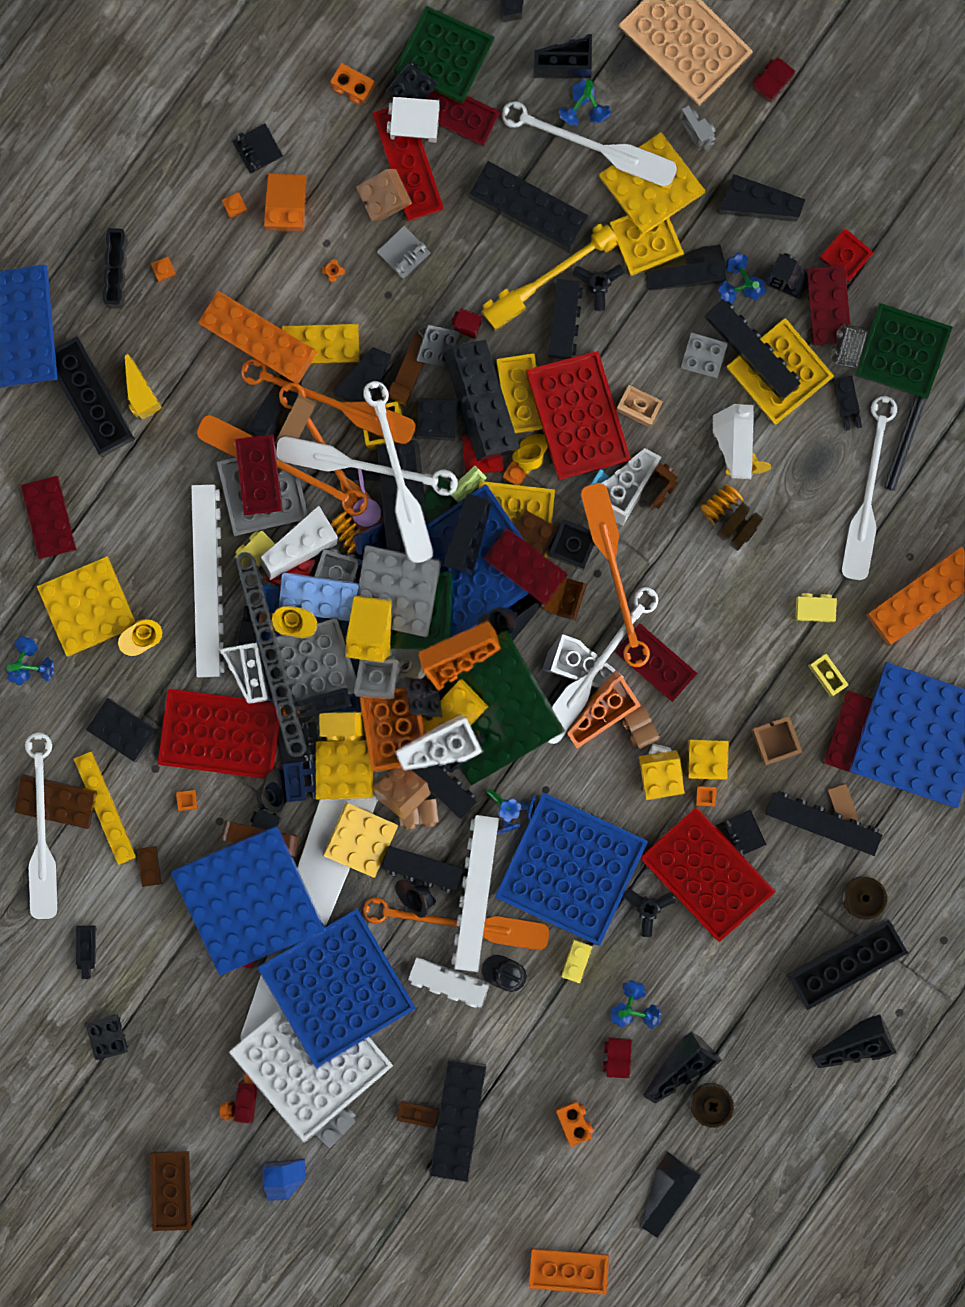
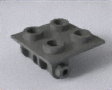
(435, 343)

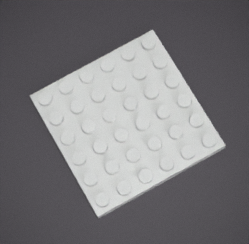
(294, 1086)

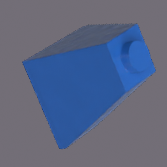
(283, 1178)

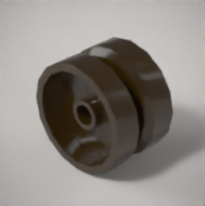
(741, 527)
(853, 894)
(715, 1116)

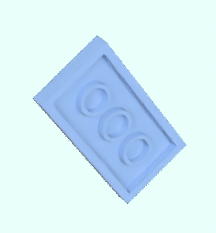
(319, 595)

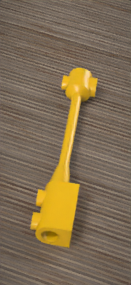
(511, 303)

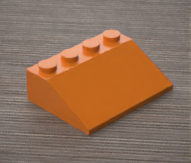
(389, 728)

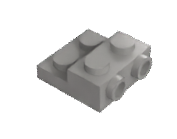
(700, 132)
(337, 566)
(377, 678)
(336, 1127)

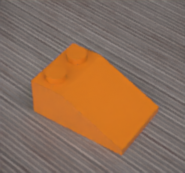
(285, 202)

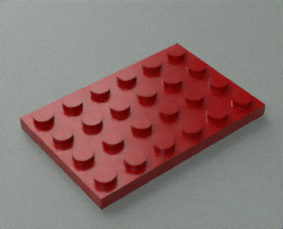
(578, 415)
(219, 734)
(707, 874)

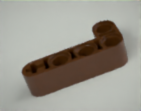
(408, 374)
(237, 832)

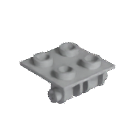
(403, 252)
(704, 355)

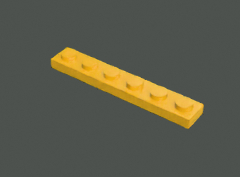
(105, 808)

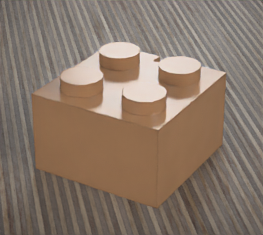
(384, 195)
(776, 741)
(401, 791)

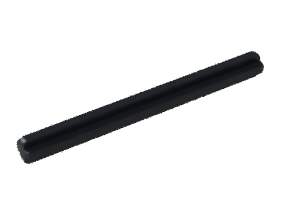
(904, 443)

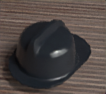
(500, 619)
(273, 792)
(415, 897)
(504, 973)

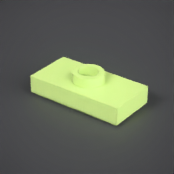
(468, 483)

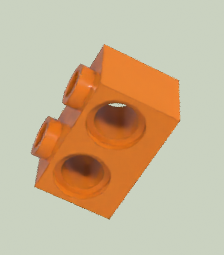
(355, 80)
(570, 1124)

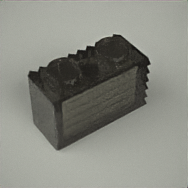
(849, 345)

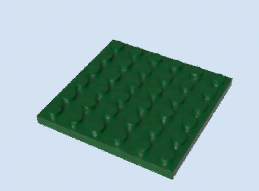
(516, 713)

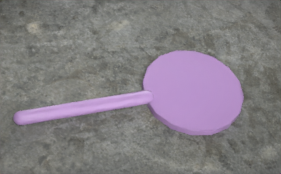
(372, 513)

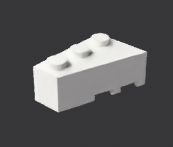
(249, 671)

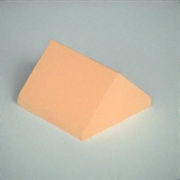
(639, 406)

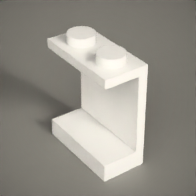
(413, 118)

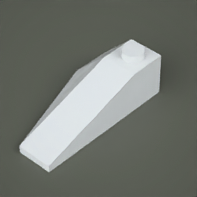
(735, 437)
(629, 482)
(574, 660)
(444, 744)

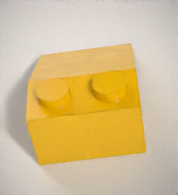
(139, 393)
(369, 629)

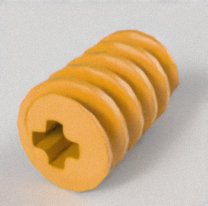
(721, 503)
(346, 531)

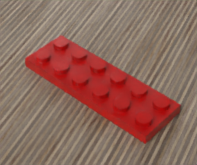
(411, 162)

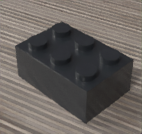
(121, 730)

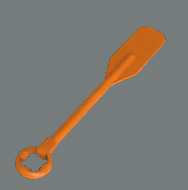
(359, 413)
(223, 436)
(346, 484)
(606, 538)
(496, 928)

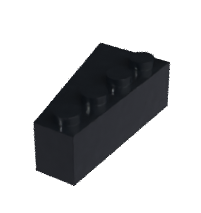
(760, 201)
(468, 535)

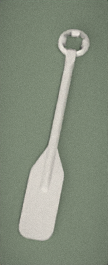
(622, 156)
(329, 459)
(407, 508)
(863, 525)
(576, 694)
(42, 864)

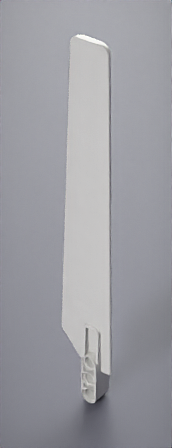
(323, 882)

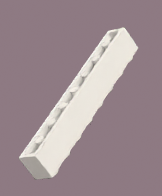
(476, 893)

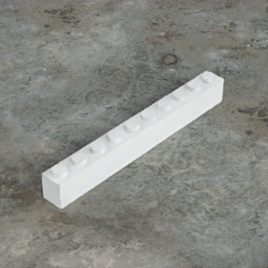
(207, 581)

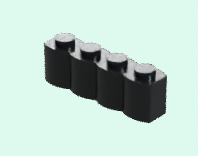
(114, 272)

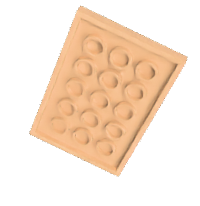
(686, 43)

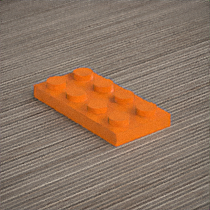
(568, 1271)

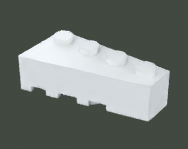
(300, 544)
(449, 982)

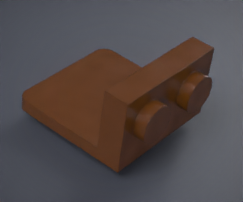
(665, 473)
(566, 599)

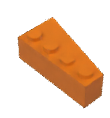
(458, 653)
(603, 709)

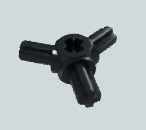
(606, 277)
(640, 902)

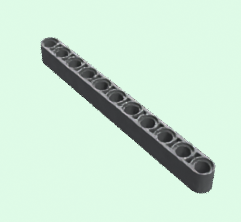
(265, 646)

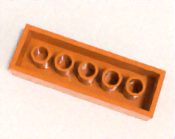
(257, 337)
(920, 598)

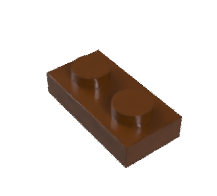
(149, 866)
(417, 1114)

